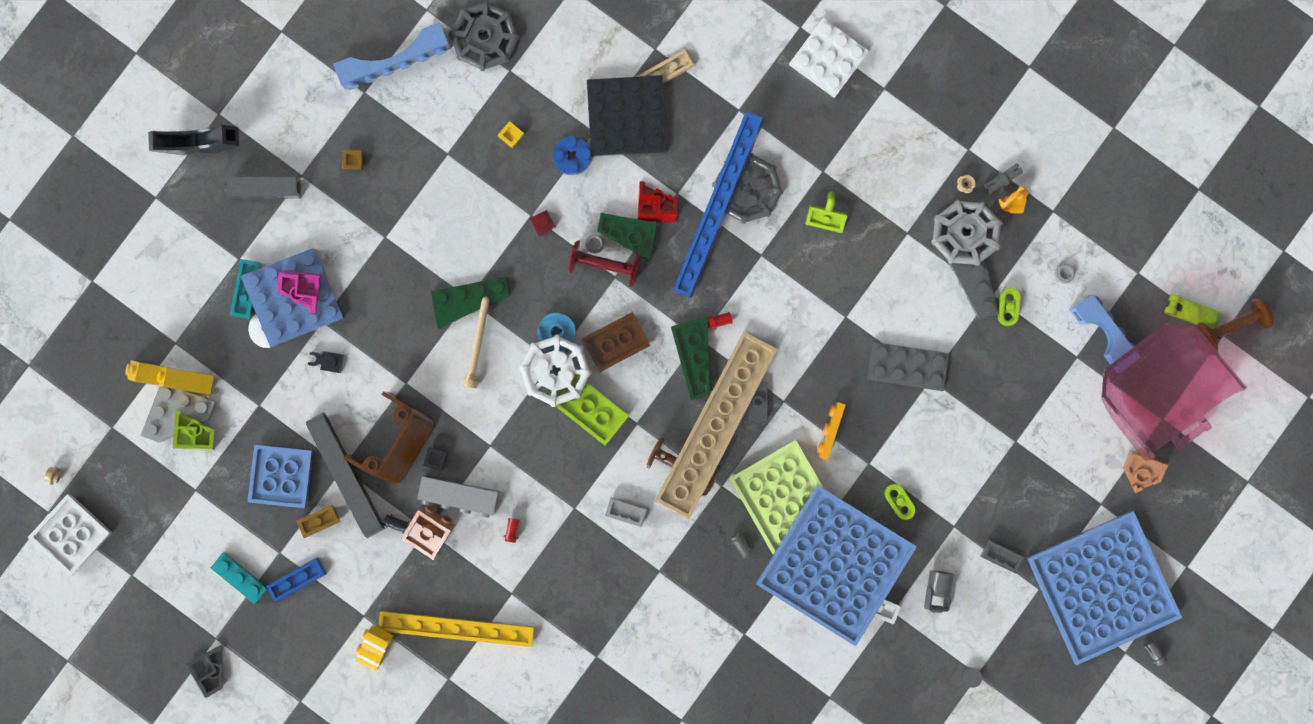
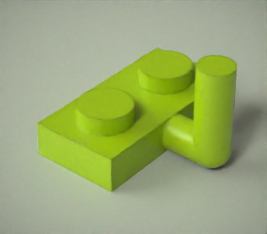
(826, 217)

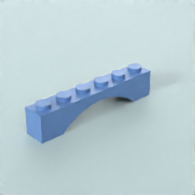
(428, 43)

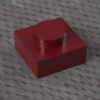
(542, 222)

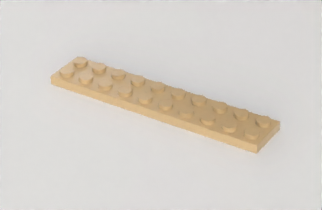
(715, 425)

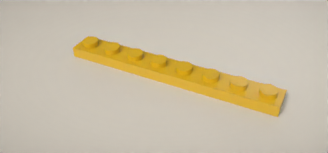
(456, 628)

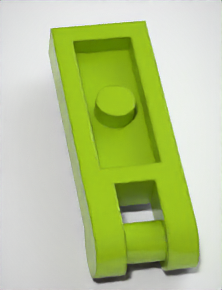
(1192, 312)

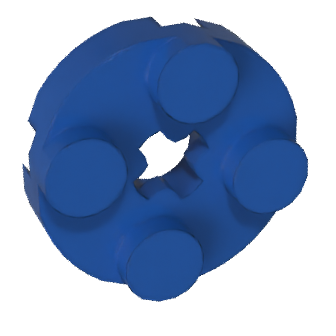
(567, 145)

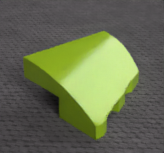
(191, 434)

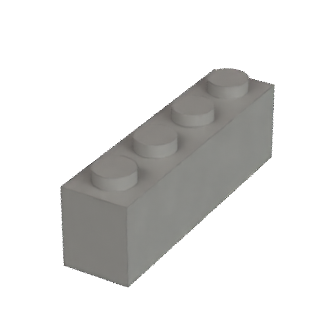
(458, 495)

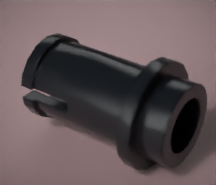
(395, 523)

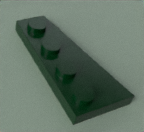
(459, 301)
(692, 348)

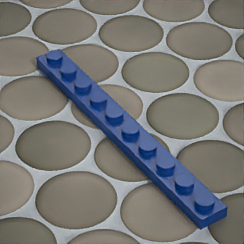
(718, 204)

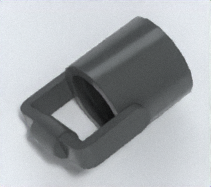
(939, 585)

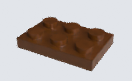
(616, 342)

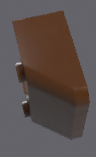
(405, 448)

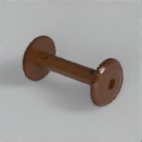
(1260, 312)
(670, 460)

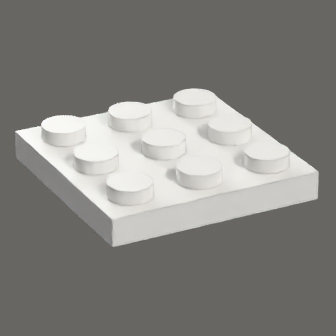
(828, 57)
(70, 534)

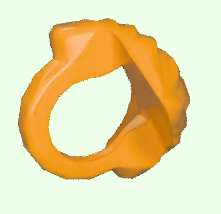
(1016, 201)

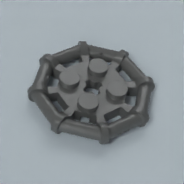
(487, 46)
(760, 189)

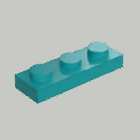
(241, 302)
(239, 578)

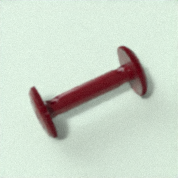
(603, 263)

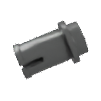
(740, 543)
(1155, 652)

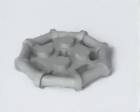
(967, 243)

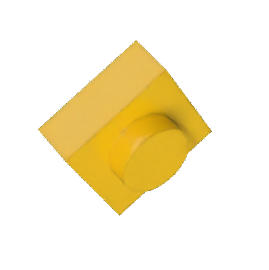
(511, 134)

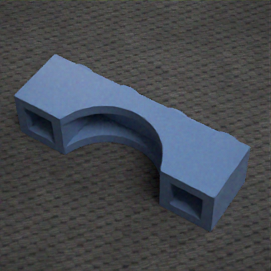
(1091, 311)

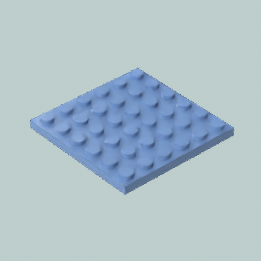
(836, 565)
(1104, 587)

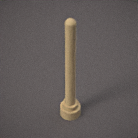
(471, 380)

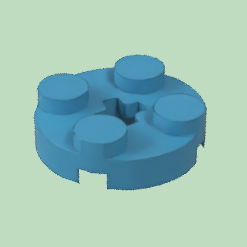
(561, 322)

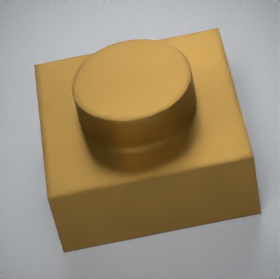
(352, 160)

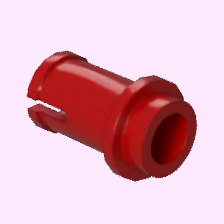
(720, 320)
(512, 530)

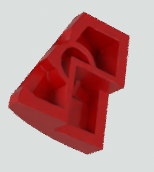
(655, 205)

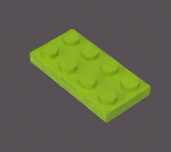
(593, 412)

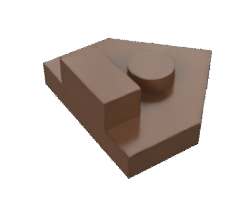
(1142, 472)

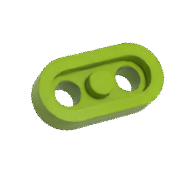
(1011, 307)
(899, 501)

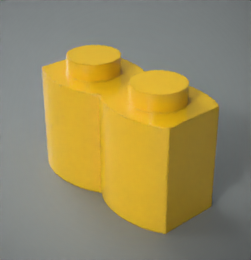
(374, 647)

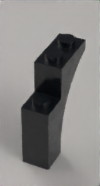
(186, 142)

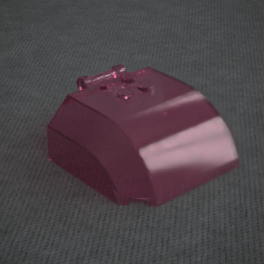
(1167, 387)

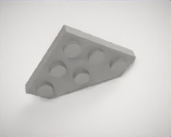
(161, 417)

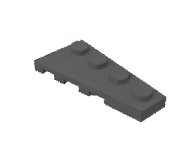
(976, 285)

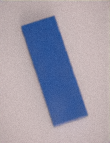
(296, 579)

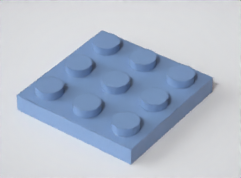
(280, 476)

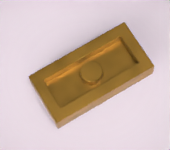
(318, 521)

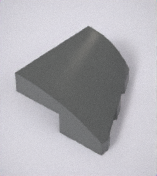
(208, 671)

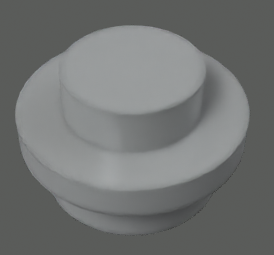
(594, 244)

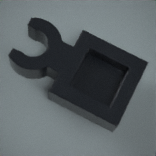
(329, 361)

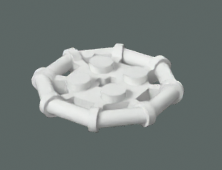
(549, 380)

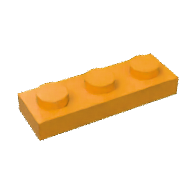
(830, 430)

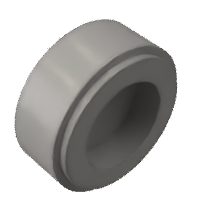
(1064, 273)

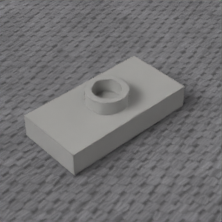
(626, 512)

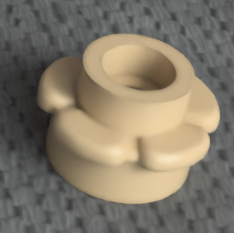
(969, 180)
(52, 475)

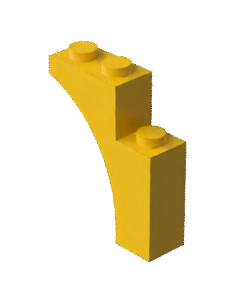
(169, 377)

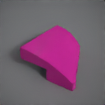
(300, 287)

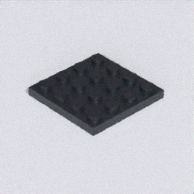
(626, 115)

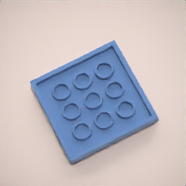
(278, 313)

